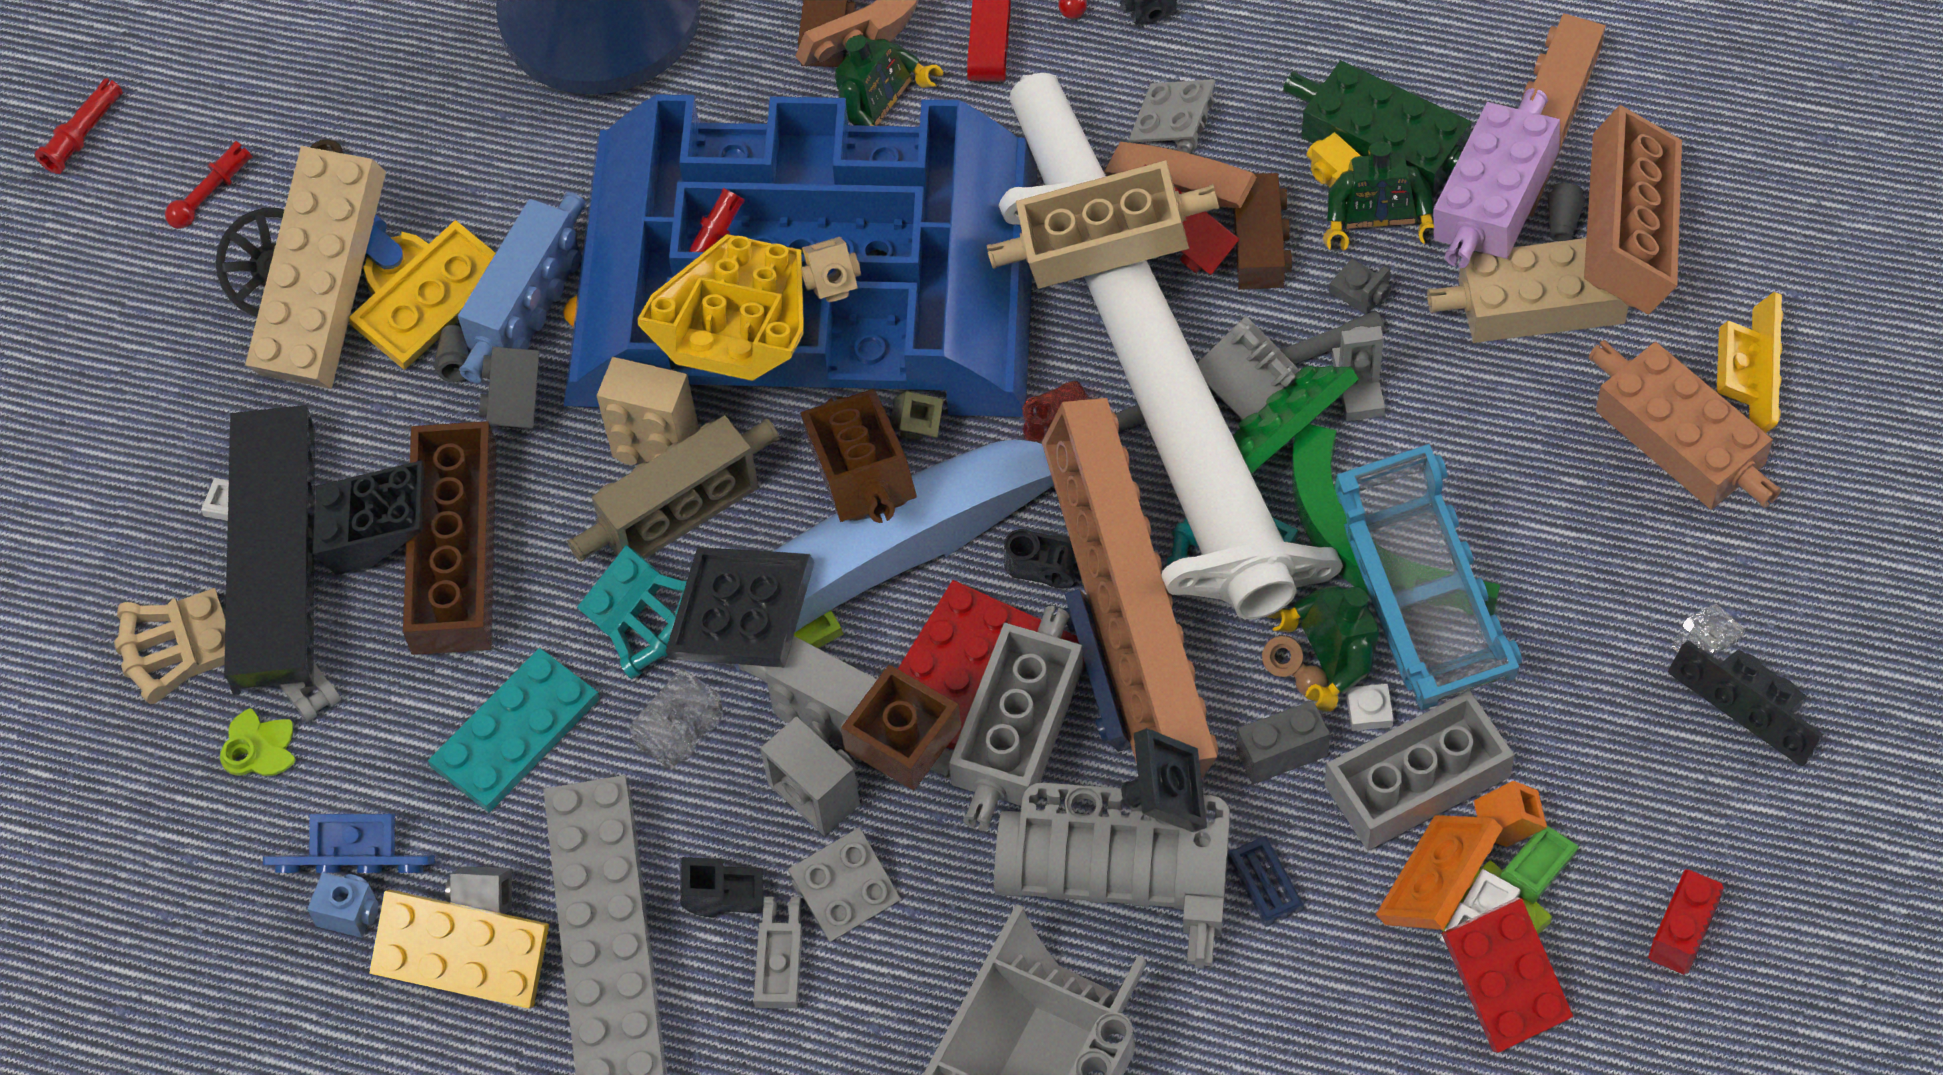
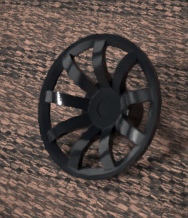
(259, 261)

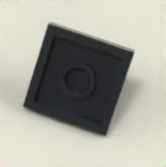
(1167, 781)

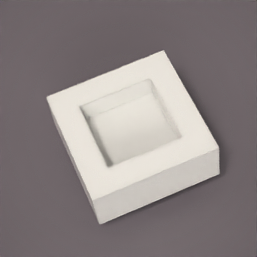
(1369, 707)

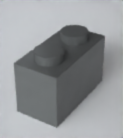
(510, 388)
(1282, 742)

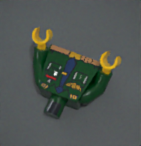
(876, 76)
(1378, 193)

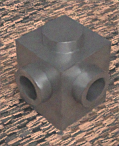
(481, 888)

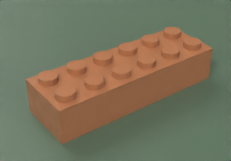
(1634, 210)

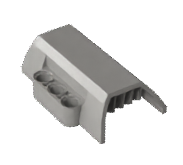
(1036, 1015)

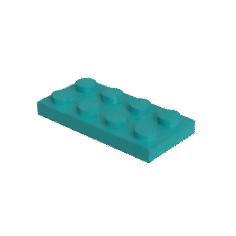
(514, 730)

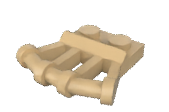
(200, 635)

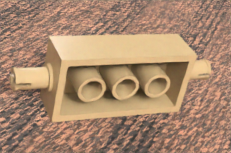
(1102, 224)
(1529, 293)

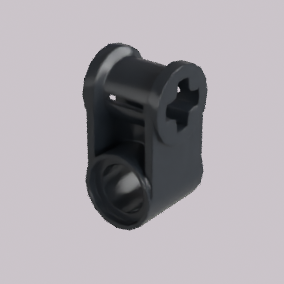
(1043, 558)

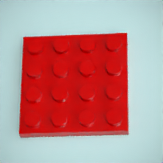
(958, 644)

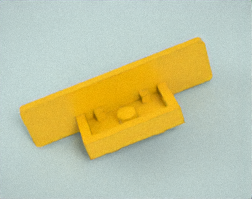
(1751, 362)

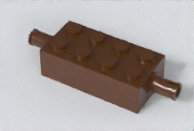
(859, 456)

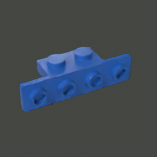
(350, 840)

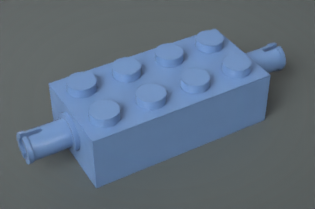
(521, 281)

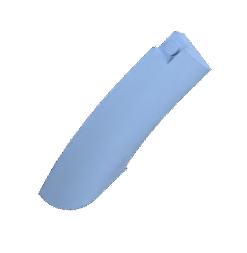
(951, 508)

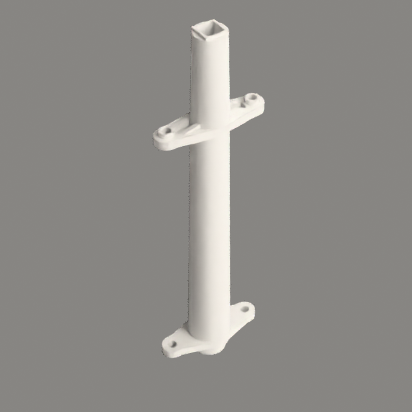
(1238, 539)

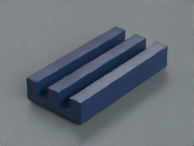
(1280, 910)

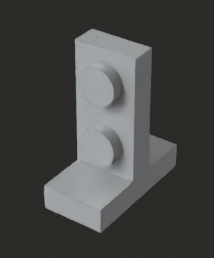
(1363, 352)

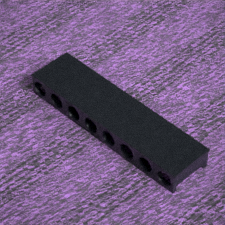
(270, 549)

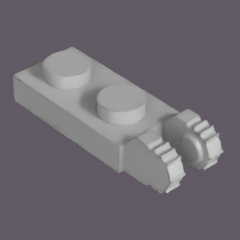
(778, 957)

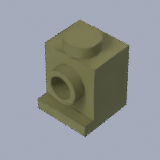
(916, 415)

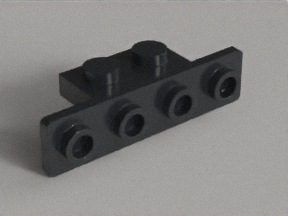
(1750, 697)

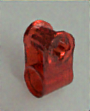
(1047, 407)

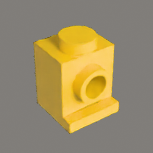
(1330, 158)

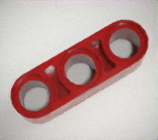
(988, 40)

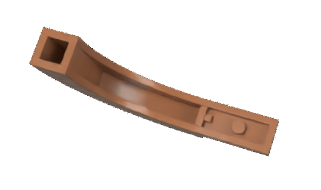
(876, 21)

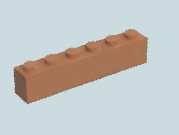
(1566, 71)

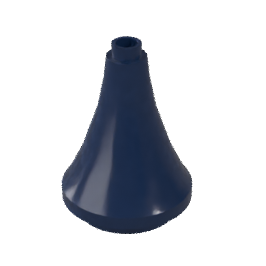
(596, 42)

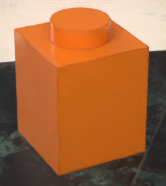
(1515, 809)

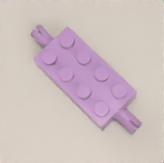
(1496, 179)

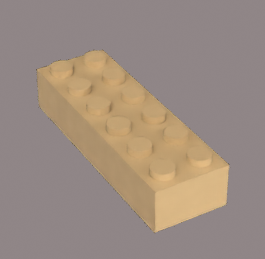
(316, 267)

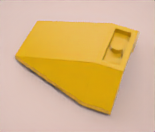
(730, 309)

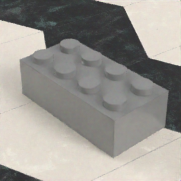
(1418, 770)

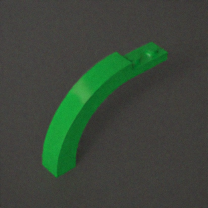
(1319, 507)

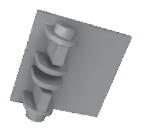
(1174, 113)
(1246, 369)
(844, 884)

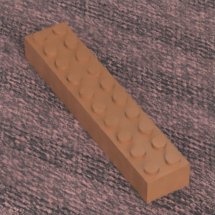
(1124, 578)

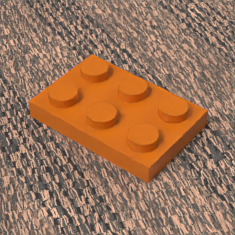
(1439, 872)

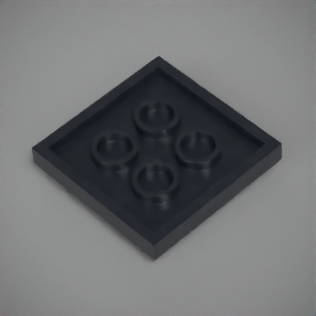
(740, 607)

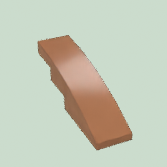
(1187, 171)

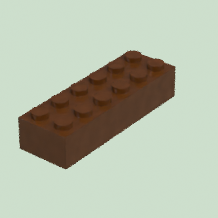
(453, 556)

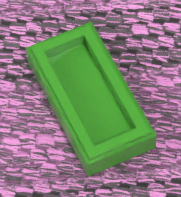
(1539, 863)

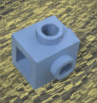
(343, 904)

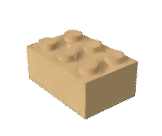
(645, 410)

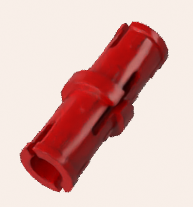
(717, 222)

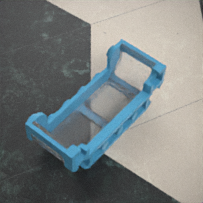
(1423, 577)

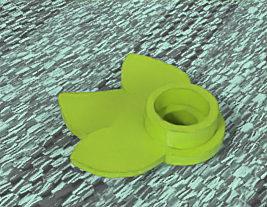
(261, 741)

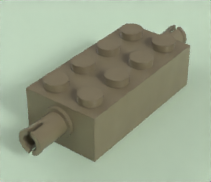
(676, 490)

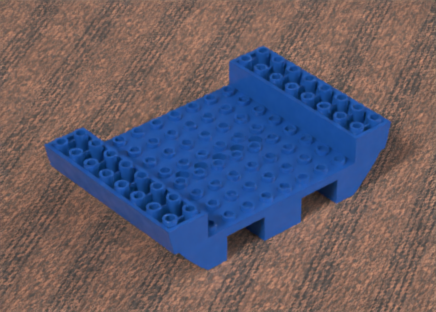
(922, 194)

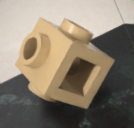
(824, 257)

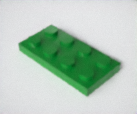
(1290, 411)

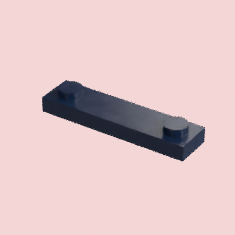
(1111, 723)

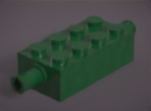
(1372, 111)

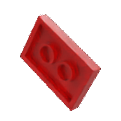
(1507, 975)

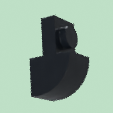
(712, 887)

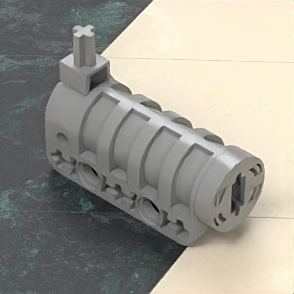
(1116, 858)

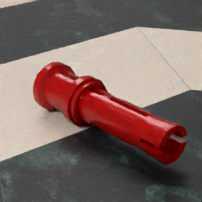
(70, 136)

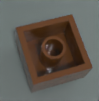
(901, 727)

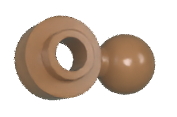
(1304, 674)

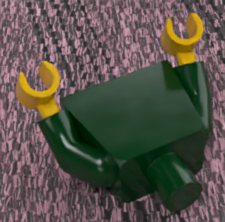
(1340, 635)

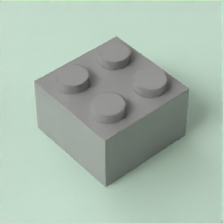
(811, 775)

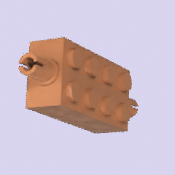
(1683, 425)

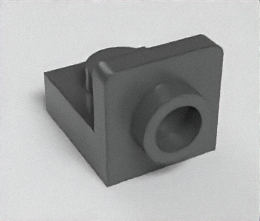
(1361, 286)

